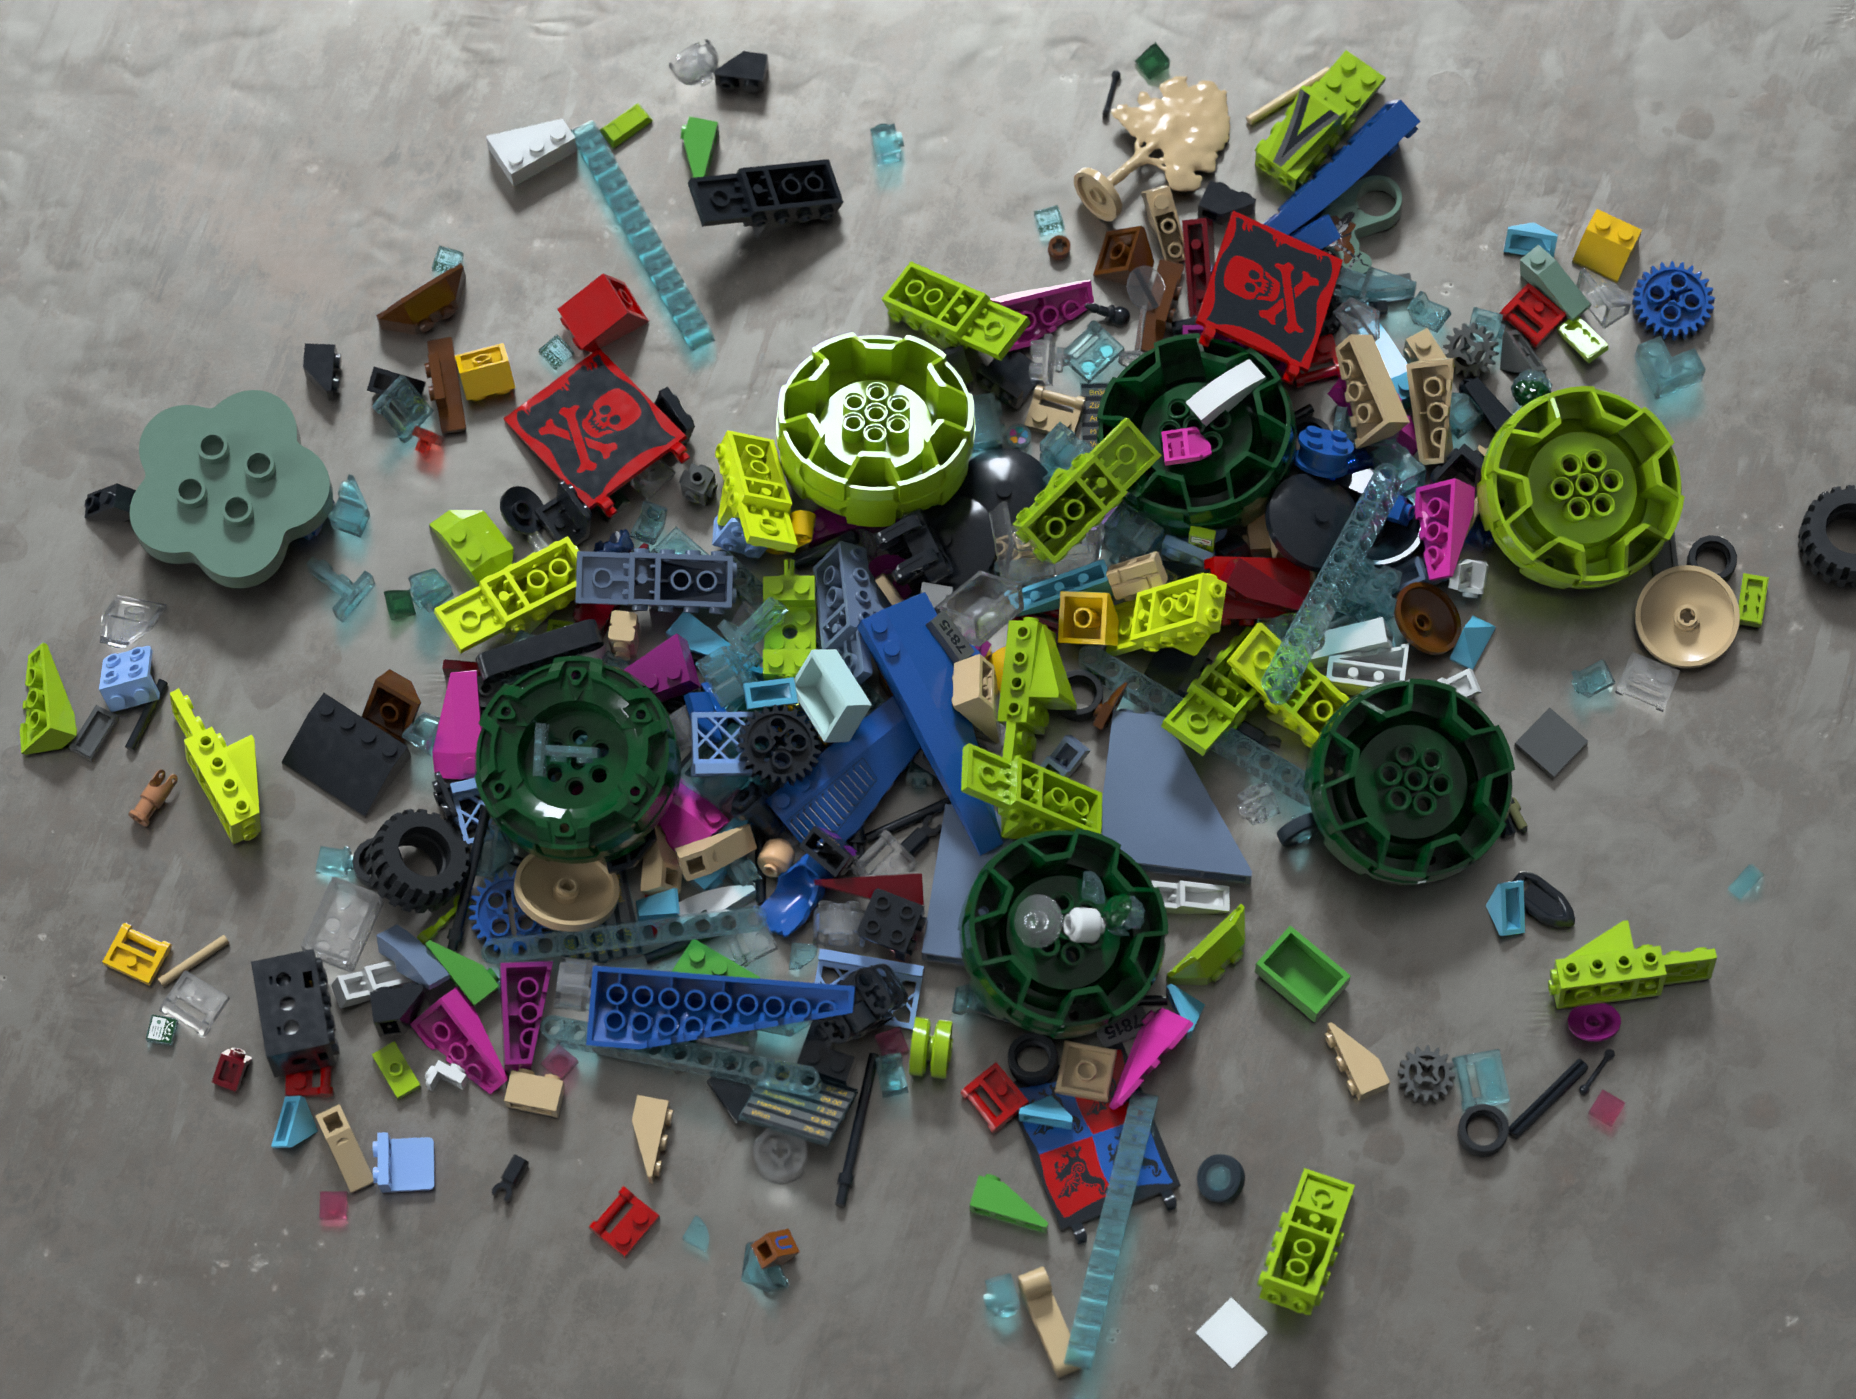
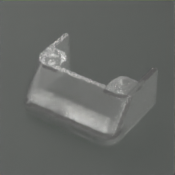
(1021, 565)

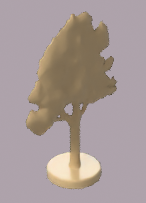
(1184, 124)

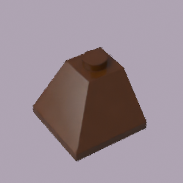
(1122, 253)
(392, 704)

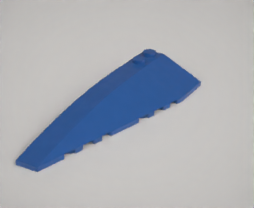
(1350, 163)
(923, 687)
(668, 1008)

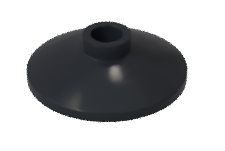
(525, 502)

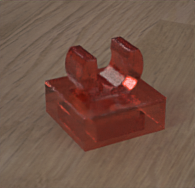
(426, 439)

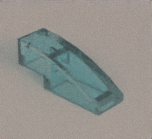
(1373, 286)

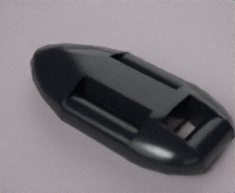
(1545, 901)

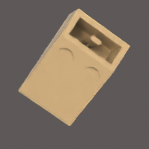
(977, 694)

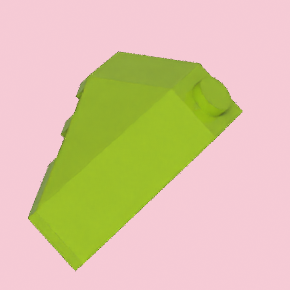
(49, 712)

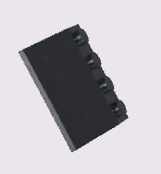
(345, 755)

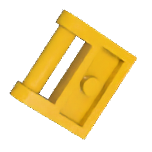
(135, 962)

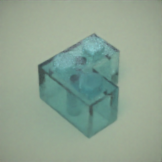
(1668, 373)

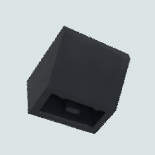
(397, 1008)

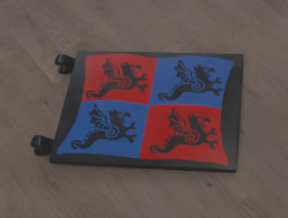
(1080, 1161)

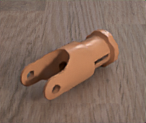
(153, 797)

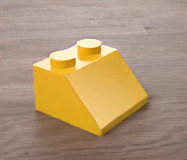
(1607, 245)
(485, 372)
(1087, 619)

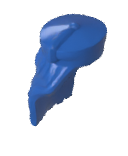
(795, 896)

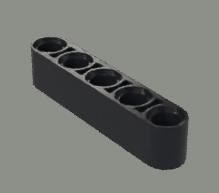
(539, 651)

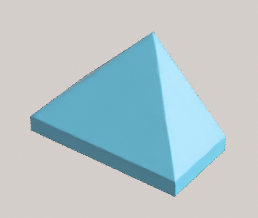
(1525, 237)
(1472, 642)
(770, 693)
(658, 905)
(1507, 908)
(1185, 1006)
(1046, 1112)
(294, 1123)

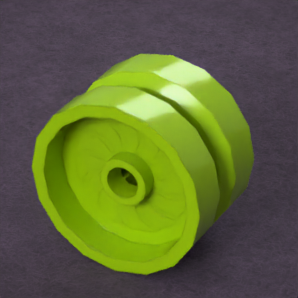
(931, 1047)

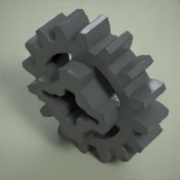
(1468, 340)
(1434, 1082)

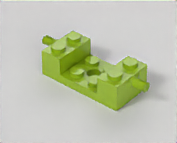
(798, 593)

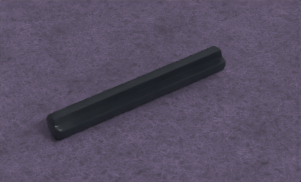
(1548, 1098)

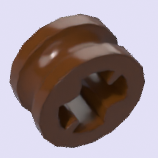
(1052, 244)

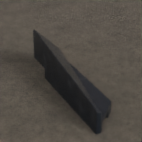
(1494, 411)

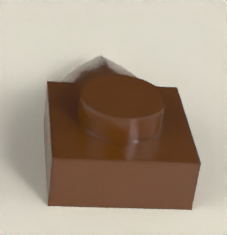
(1105, 711)

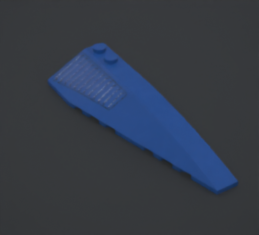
(850, 776)

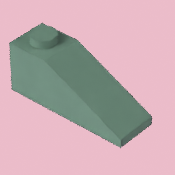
(1553, 282)

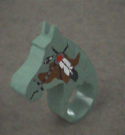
(1357, 224)

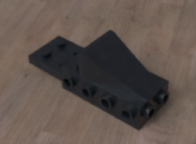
(768, 196)

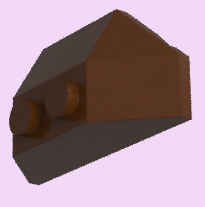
(425, 305)

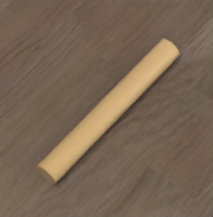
(193, 960)

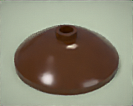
(1427, 618)

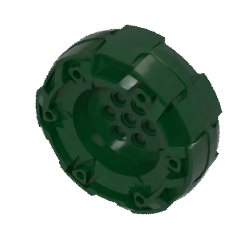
(1252, 448)
(614, 714)
(1357, 800)
(1044, 986)

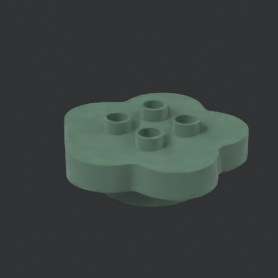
(228, 487)

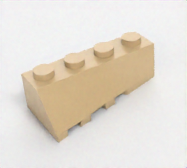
(1369, 391)
(1430, 398)

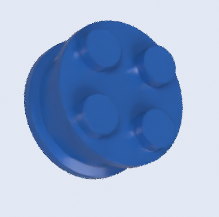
(1323, 452)

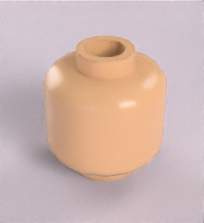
(775, 857)

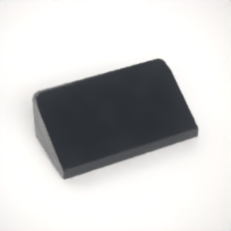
(731, 1094)

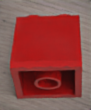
(601, 313)

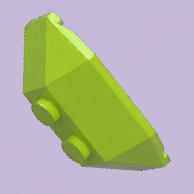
(474, 542)
(1213, 953)

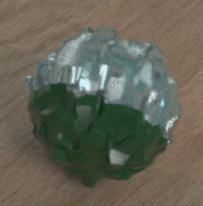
(1529, 386)
(1122, 914)

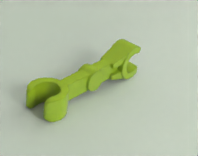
(431, 932)

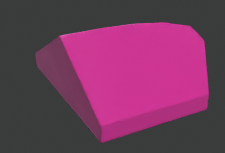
(1184, 446)

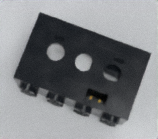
(295, 1013)

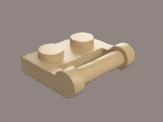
(1044, 418)

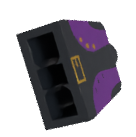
(832, 853)

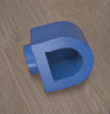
(1401, 512)

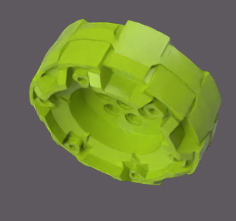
(880, 392)
(1539, 524)

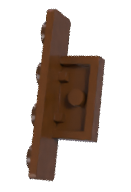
(1158, 318)
(446, 385)

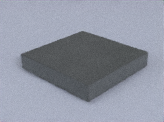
(1551, 743)

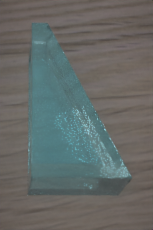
(1746, 881)

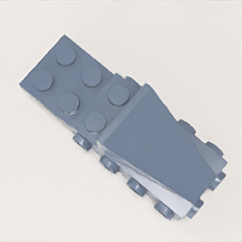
(657, 580)
(845, 597)

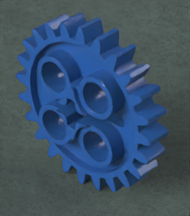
(1660, 283)
(488, 916)

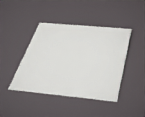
(1231, 1332)

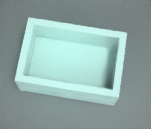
(831, 695)

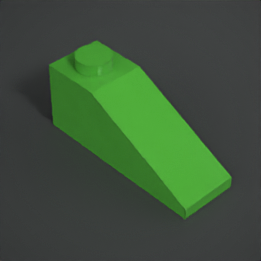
(699, 143)
(466, 974)
(1000, 1202)

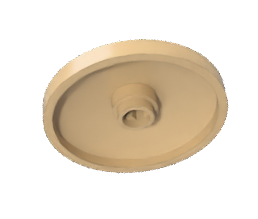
(1687, 616)
(566, 894)

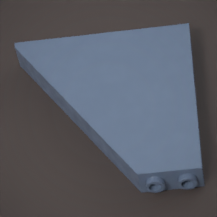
(1161, 806)
(953, 875)

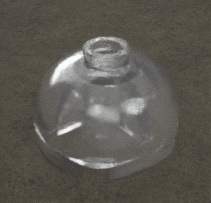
(696, 64)

